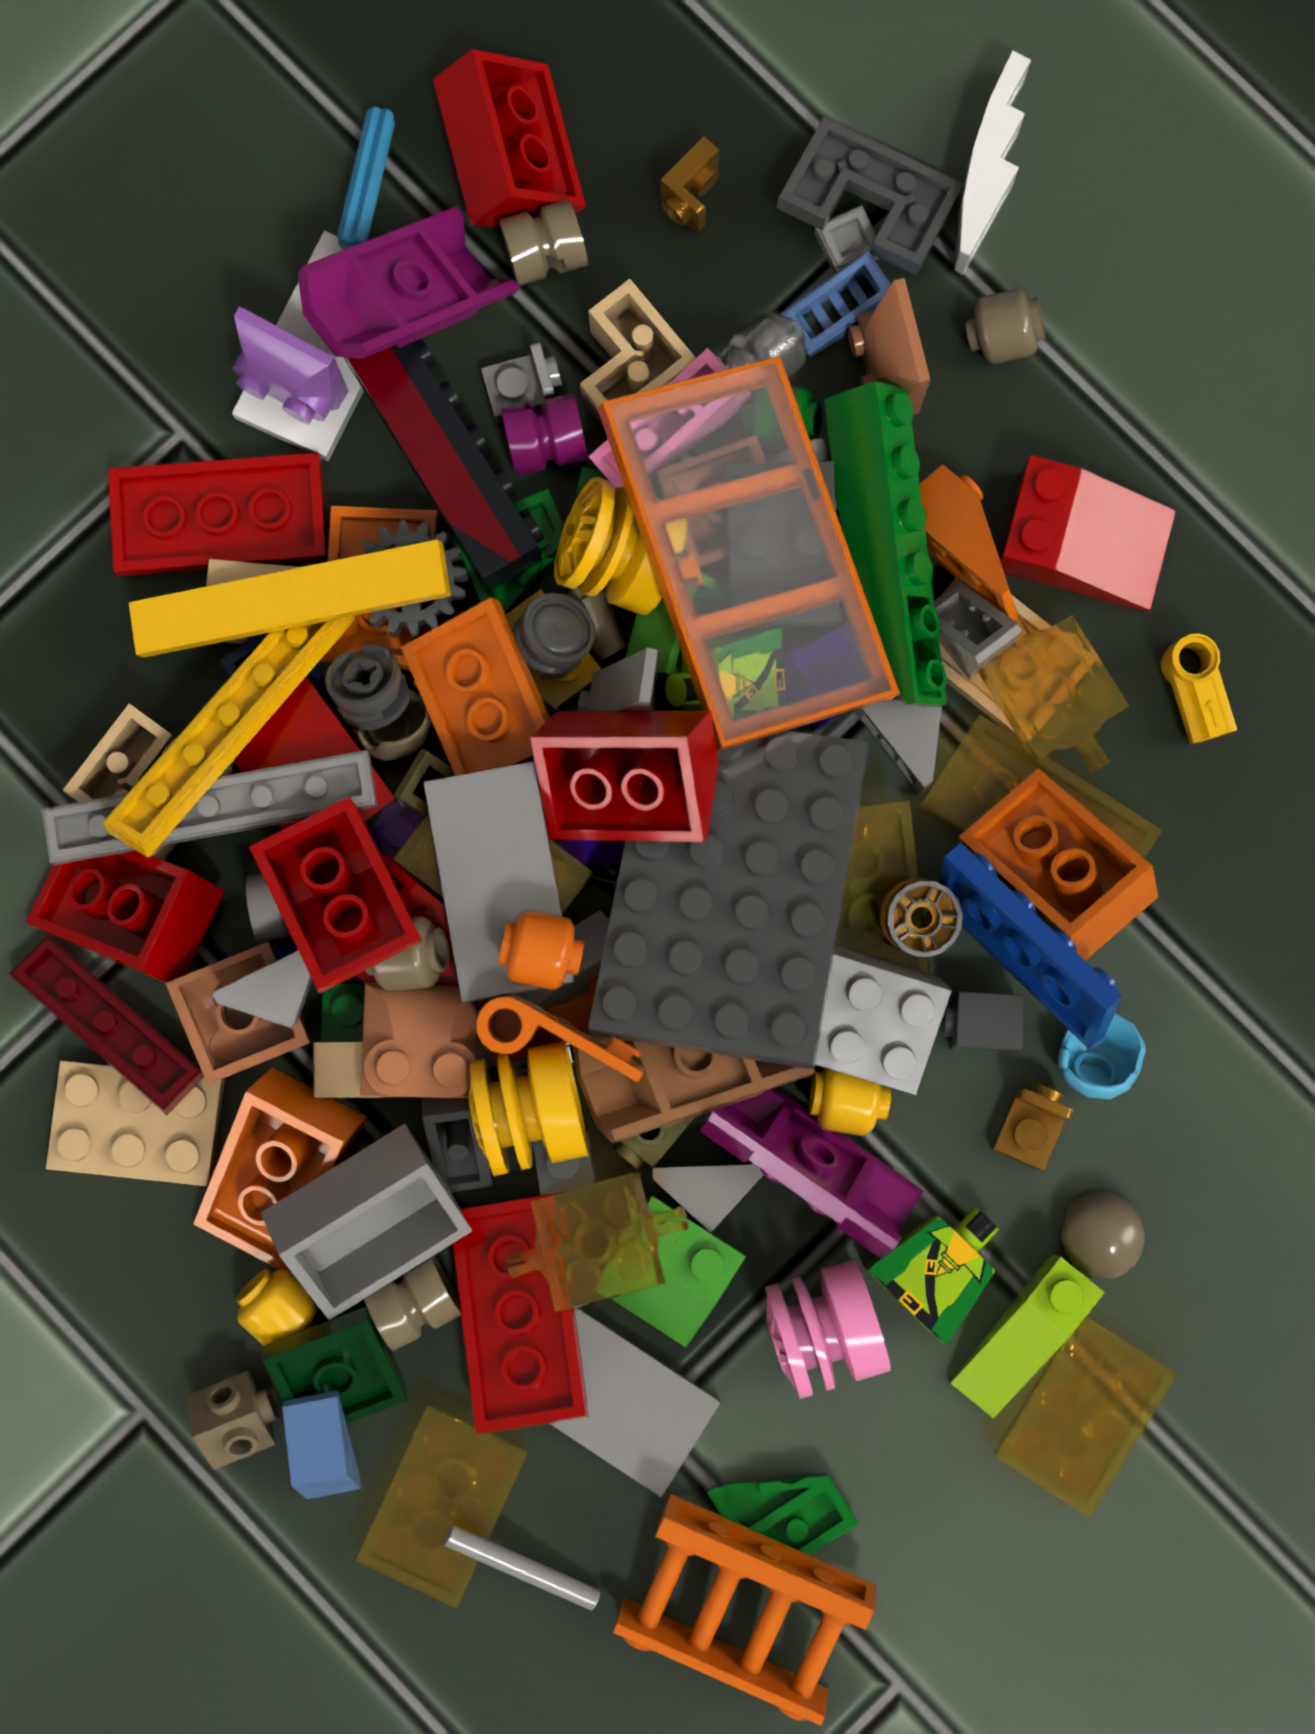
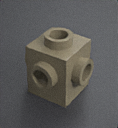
(232, 1419)

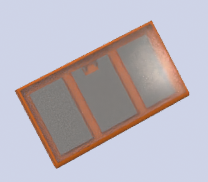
(748, 551)

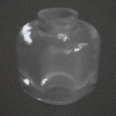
(768, 337)

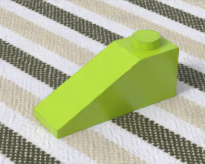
(1027, 1334)

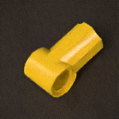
(1201, 695)

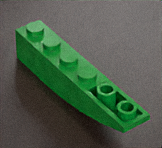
(886, 530)

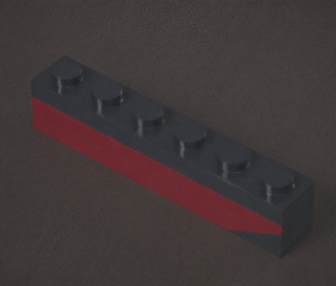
(450, 462)

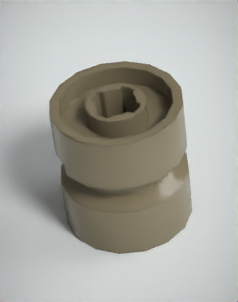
(543, 242)
(412, 1301)

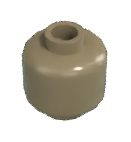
(1006, 326)
(418, 965)

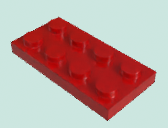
(218, 510)
(517, 1348)

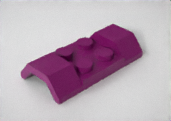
(397, 287)
(817, 1165)

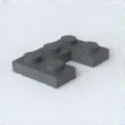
(847, 161)

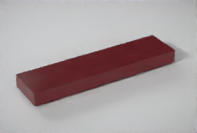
(107, 1025)

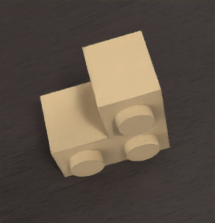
(641, 348)
(121, 761)

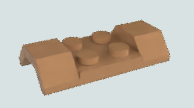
(673, 1086)

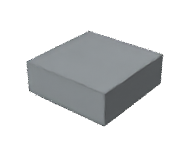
(846, 238)

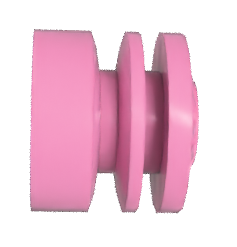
(827, 1329)

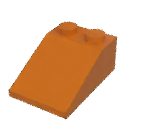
(1063, 862)
(272, 1150)

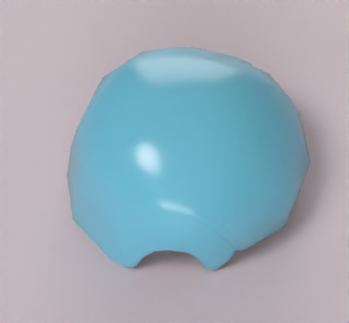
(1108, 1066)

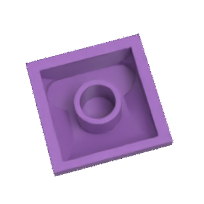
(286, 369)

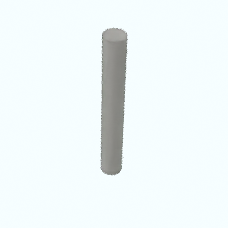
(521, 1567)

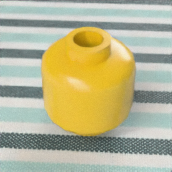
(847, 1102)
(275, 1306)

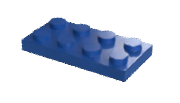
(1029, 949)

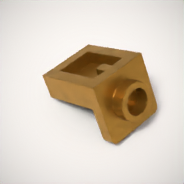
(689, 177)
(1032, 1125)

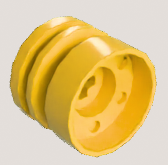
(606, 550)
(528, 1108)

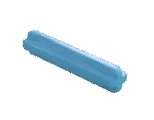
(366, 177)

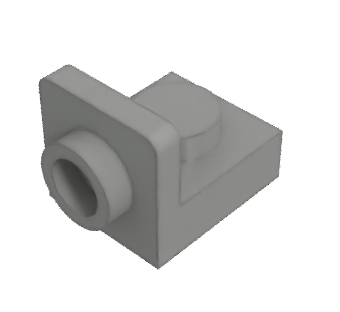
(521, 381)

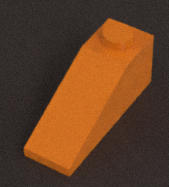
(962, 538)

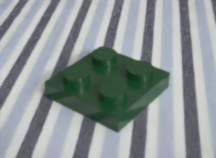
(341, 1357)

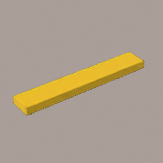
(290, 598)
(219, 733)

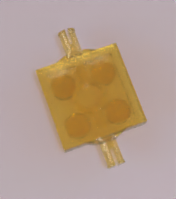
(1055, 691)
(597, 1242)

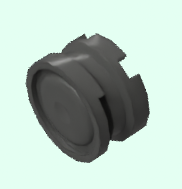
(554, 634)
(368, 687)

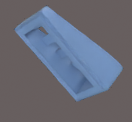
(846, 278)

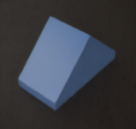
(319, 1446)

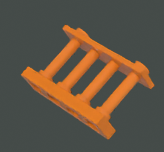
(743, 1555)

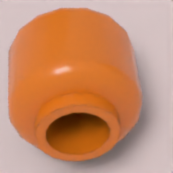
(540, 949)

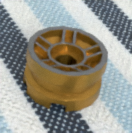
(941, 922)

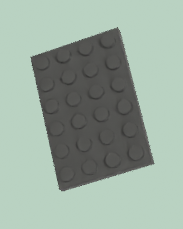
(738, 933)

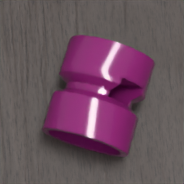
(544, 434)

